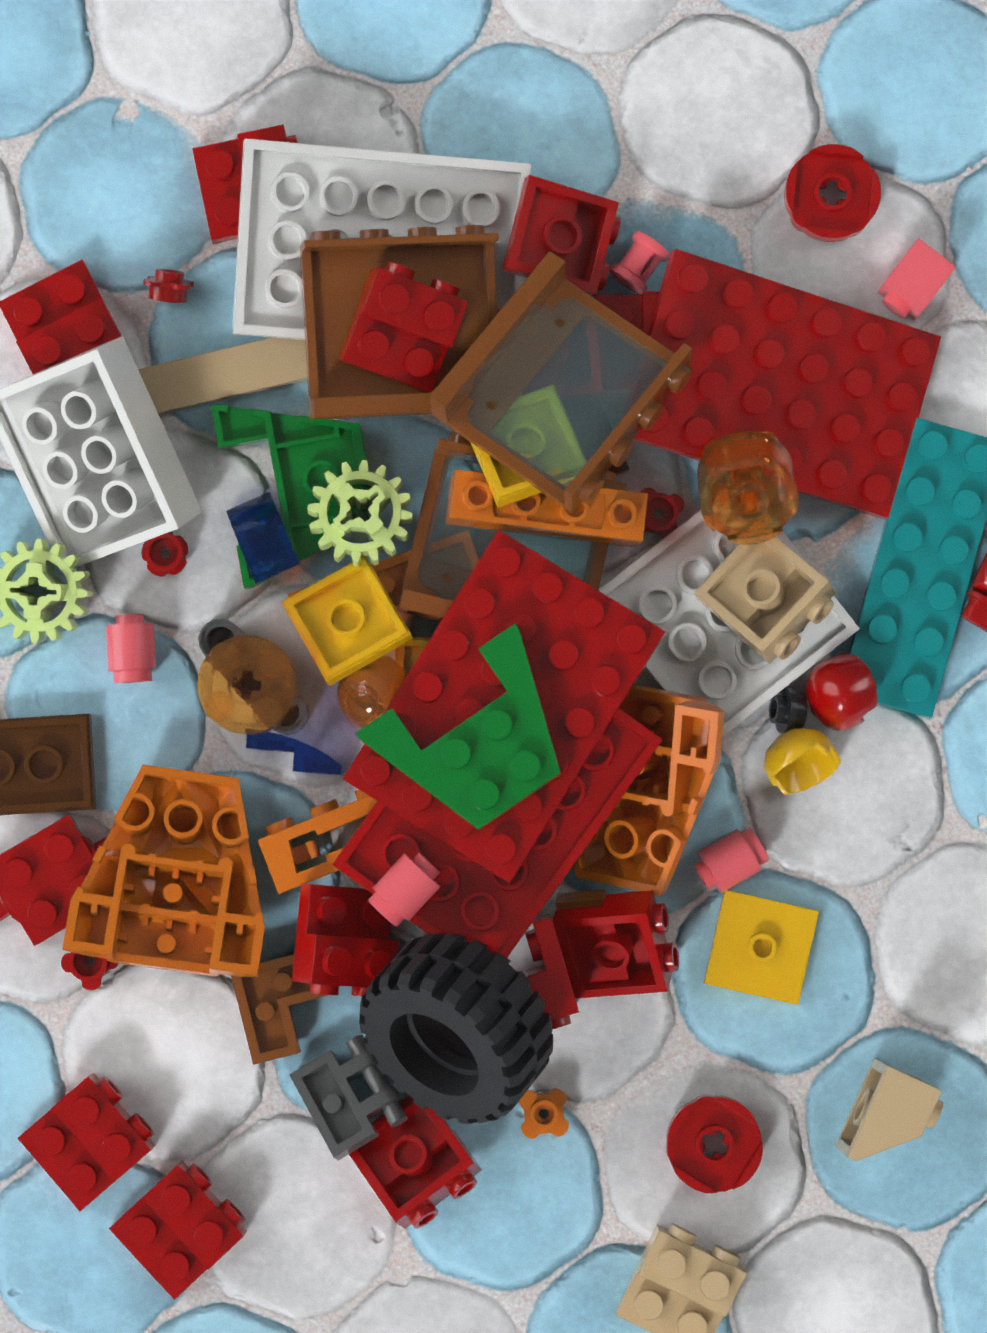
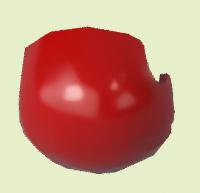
(841, 691)

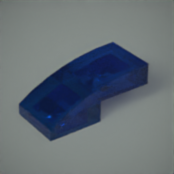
(262, 537)
(306, 757)

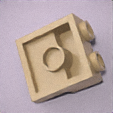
(767, 597)
(681, 1284)

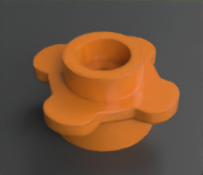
(553, 1123)

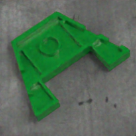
(300, 457)
(488, 758)

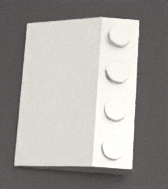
(94, 454)

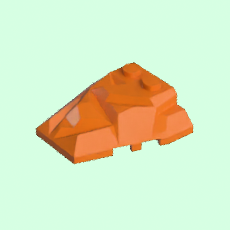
(654, 818)
(173, 880)

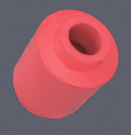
(131, 649)
(730, 860)
(405, 888)

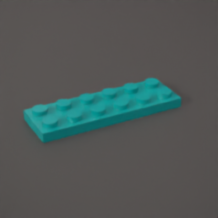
(923, 567)

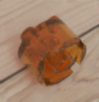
(747, 486)
(231, 663)

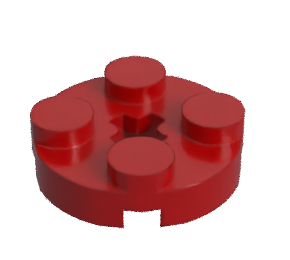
(853, 176)
(719, 1171)

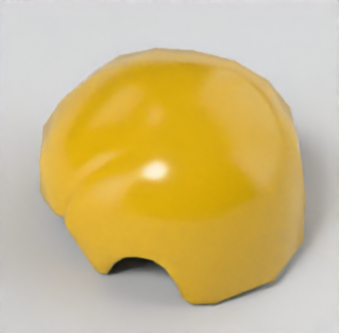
(800, 760)

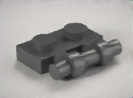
(335, 1103)

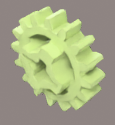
(347, 497)
(41, 572)

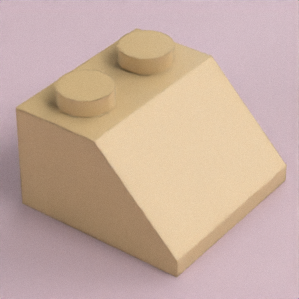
(888, 1112)

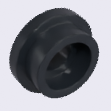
(788, 710)

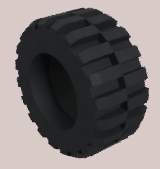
(456, 1028)

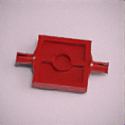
(43, 876)

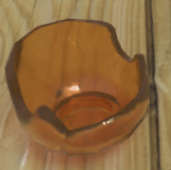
(369, 690)

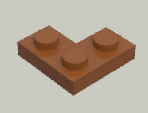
(267, 1011)

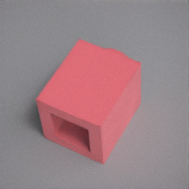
(915, 280)

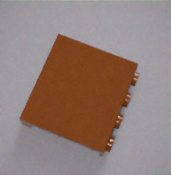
(333, 283)

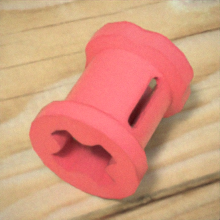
(639, 262)

